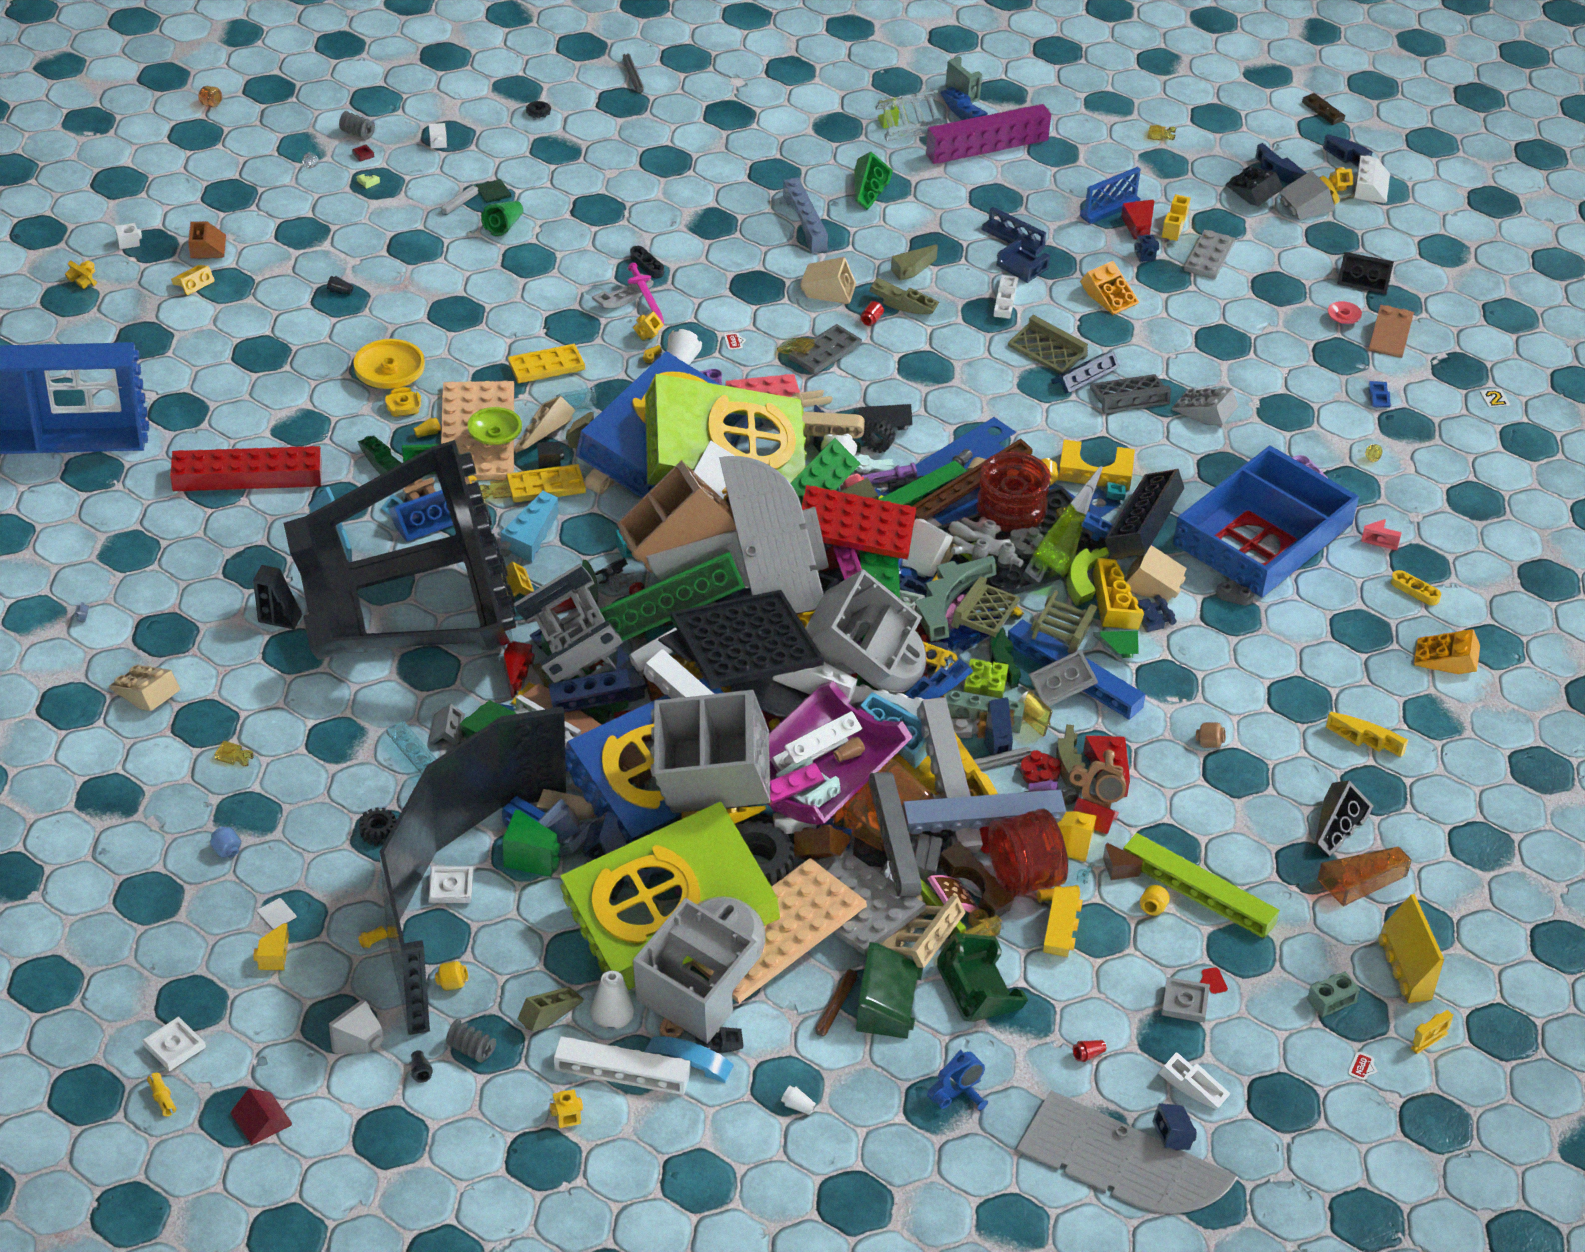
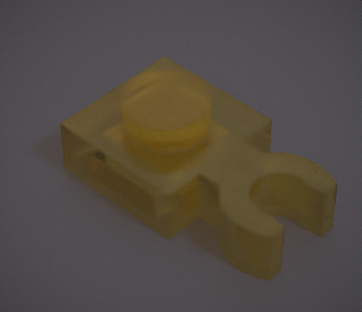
(231, 752)

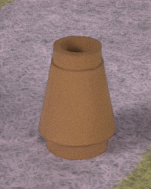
(850, 749)

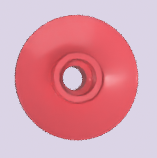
(1344, 312)

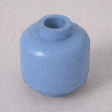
(225, 842)

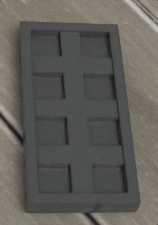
(828, 348)

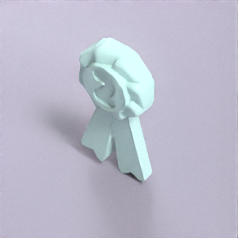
(868, 464)

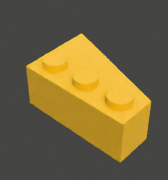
(1062, 922)

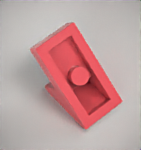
(1380, 536)

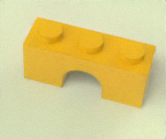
(1176, 218)

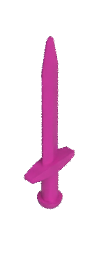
(640, 280)

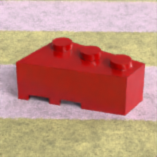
(1096, 745)

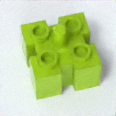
(986, 678)

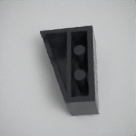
(274, 599)

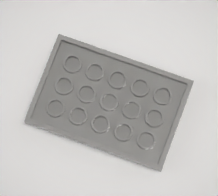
(884, 909)

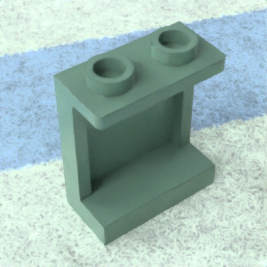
(963, 80)

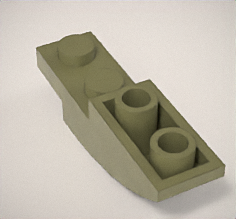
(908, 301)
(1068, 755)

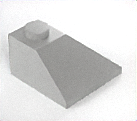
(355, 1030)

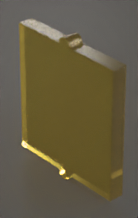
(1037, 713)

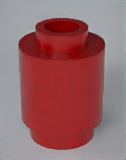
(872, 313)

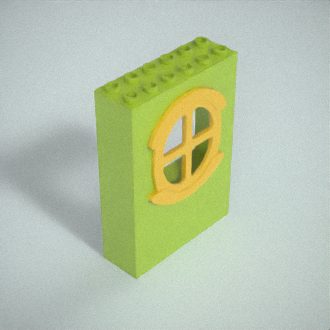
(690, 413)
(706, 863)

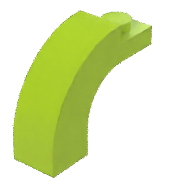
(1077, 580)

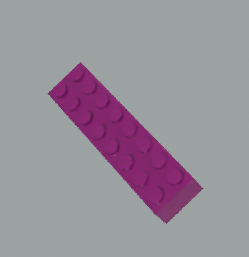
(988, 133)

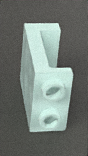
(816, 795)

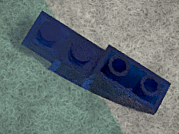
(965, 637)

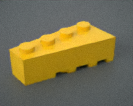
(1114, 598)

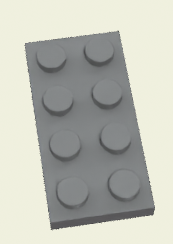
(1209, 254)

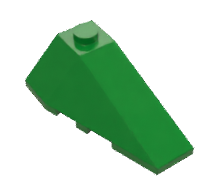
(870, 179)

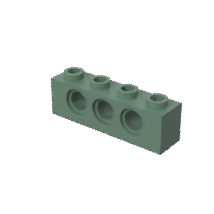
(970, 705)

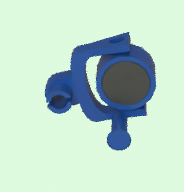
(966, 1072)

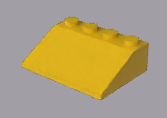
(1412, 951)

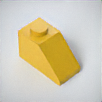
(273, 949)

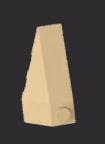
(548, 418)

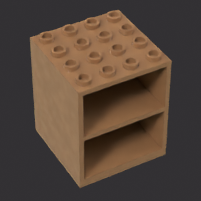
(675, 514)

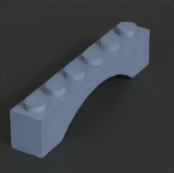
(814, 231)

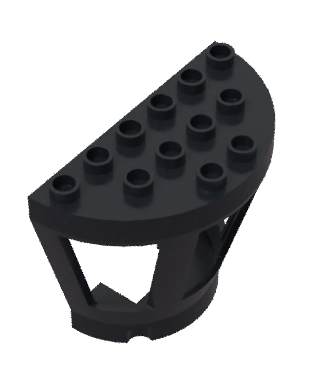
(332, 582)

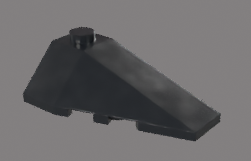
(1341, 814)

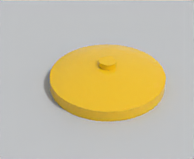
(389, 363)

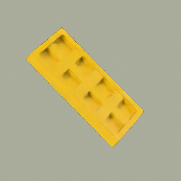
(546, 363)
(555, 480)

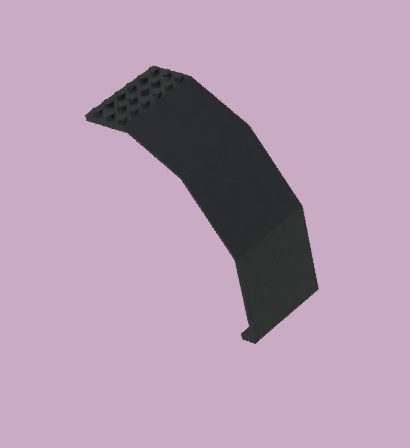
(454, 794)

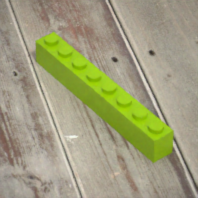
(1203, 886)

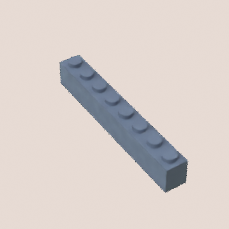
(977, 811)

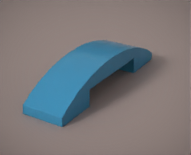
(700, 1057)

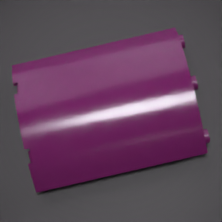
(821, 707)

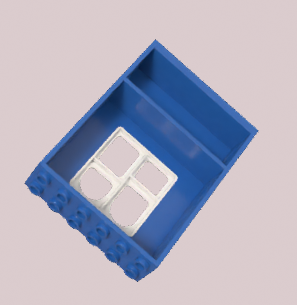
(36, 425)

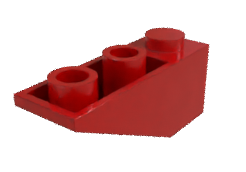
(516, 664)

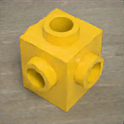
(1341, 178)
(647, 325)
(566, 1108)

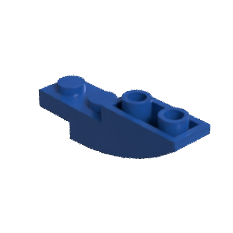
(961, 104)

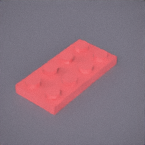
(780, 385)

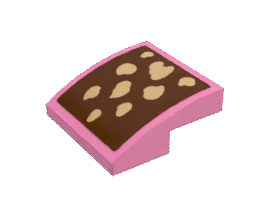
(948, 886)

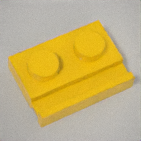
(1432, 1031)

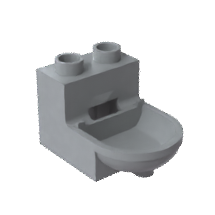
(892, 650)
(719, 935)

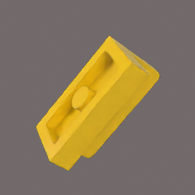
(518, 579)

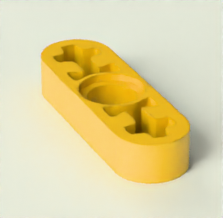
(1426, 593)

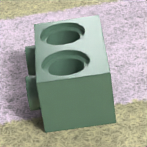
(1333, 994)

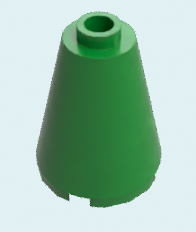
(501, 216)

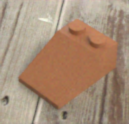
(1391, 331)

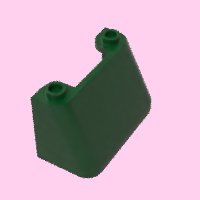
(974, 979)
(887, 993)

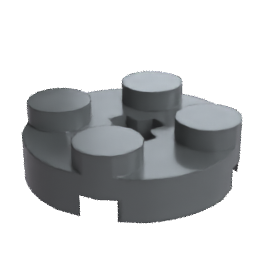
(1023, 536)

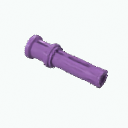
(899, 472)

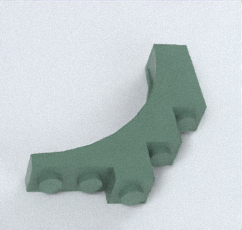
(941, 592)

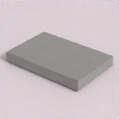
(1063, 678)

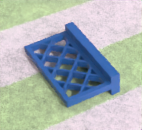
(1114, 203)

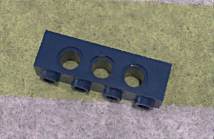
(591, 691)

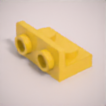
(194, 279)

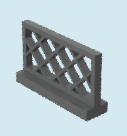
(1125, 399)

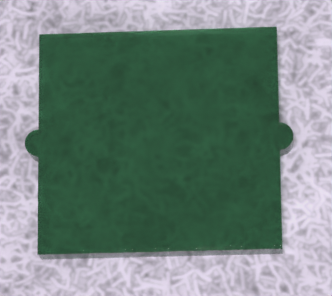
(493, 191)

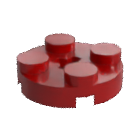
(1040, 760)

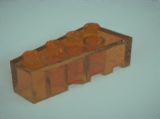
(1363, 873)

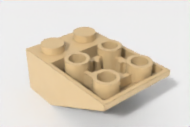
(146, 686)

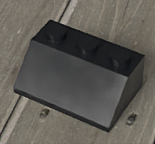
(1365, 273)
(897, 415)

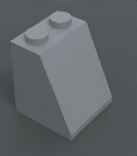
(1307, 197)

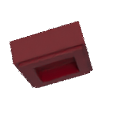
(363, 153)

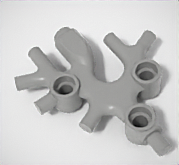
(986, 544)

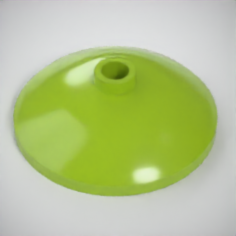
(494, 426)

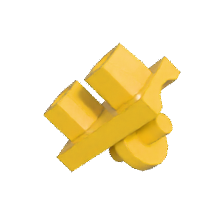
(84, 273)

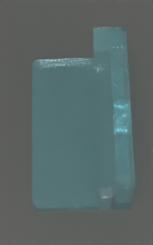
(580, 398)

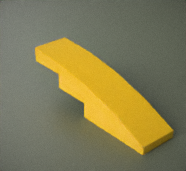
(1362, 731)

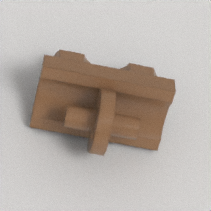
(418, 489)

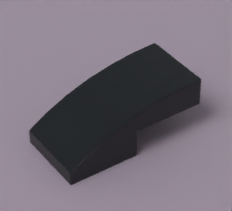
(724, 1041)

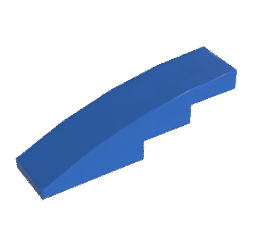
(940, 682)

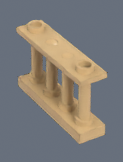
(934, 935)

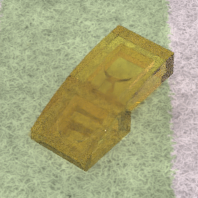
(798, 344)

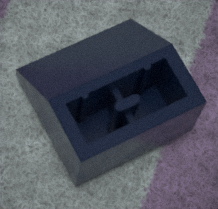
(603, 837)

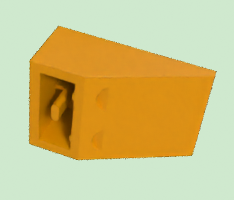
(1109, 288)
(1449, 652)

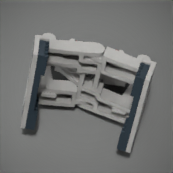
(587, 635)

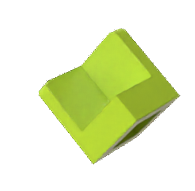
(895, 115)

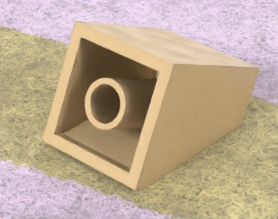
(829, 281)
(1155, 575)

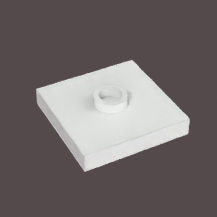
(451, 884)
(173, 1043)

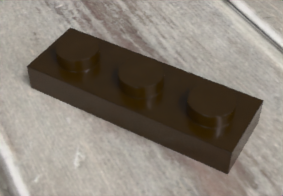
(1323, 108)

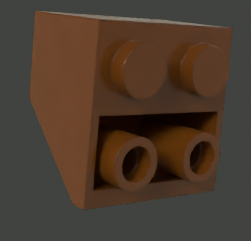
(819, 842)

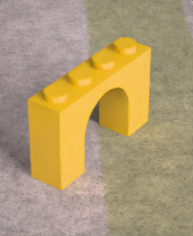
(1076, 470)

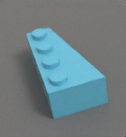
(531, 526)
(882, 709)

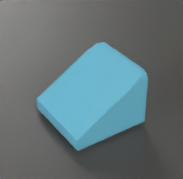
(391, 502)

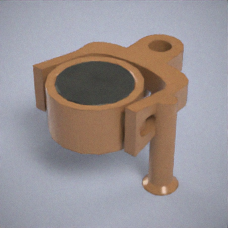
(1109, 783)

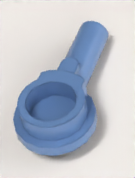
(645, 875)

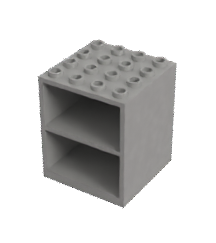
(711, 751)

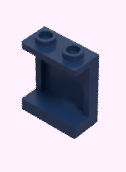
(1021, 262)

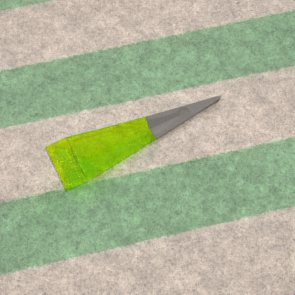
(1060, 543)

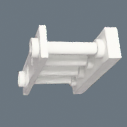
(818, 741)

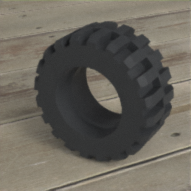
(772, 844)

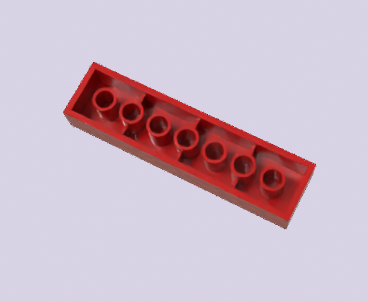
(246, 468)

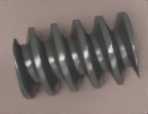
(356, 125)
(470, 1042)

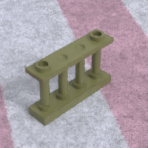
(1077, 633)

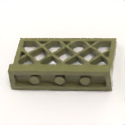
(1056, 338)
(972, 602)

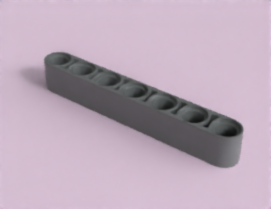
(895, 834)

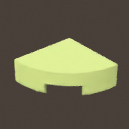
(368, 181)

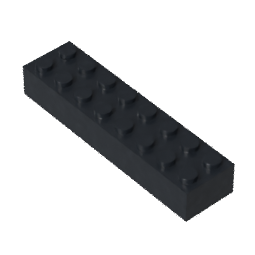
(1144, 514)

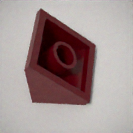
(259, 1115)

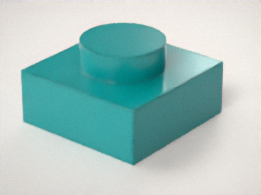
(1115, 491)

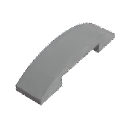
(620, 297)

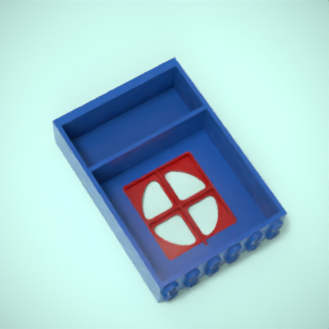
(1282, 499)

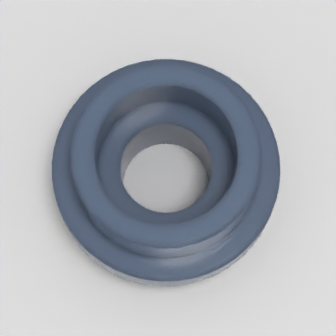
(81, 611)

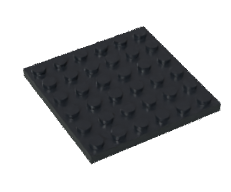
(746, 639)

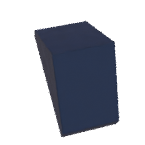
(564, 824)

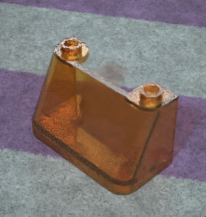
(860, 809)

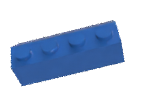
(421, 516)

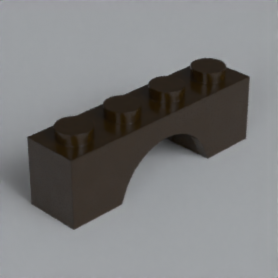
(960, 863)

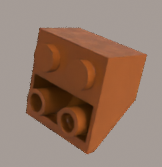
(206, 240)

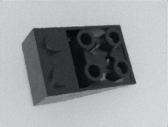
(1255, 185)

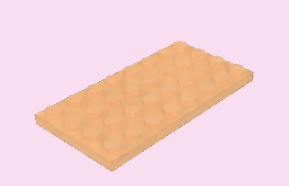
(458, 405)
(810, 909)

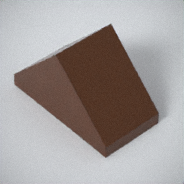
(1121, 863)

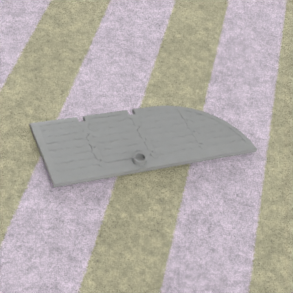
(769, 532)
(682, 558)
(1122, 1158)

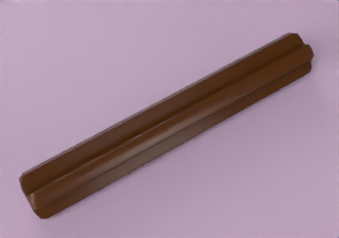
(836, 1002)

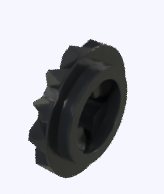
(538, 109)

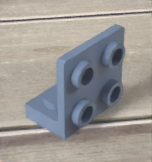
(572, 843)

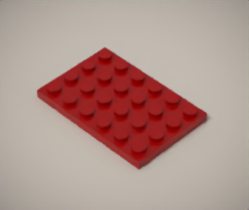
(862, 521)

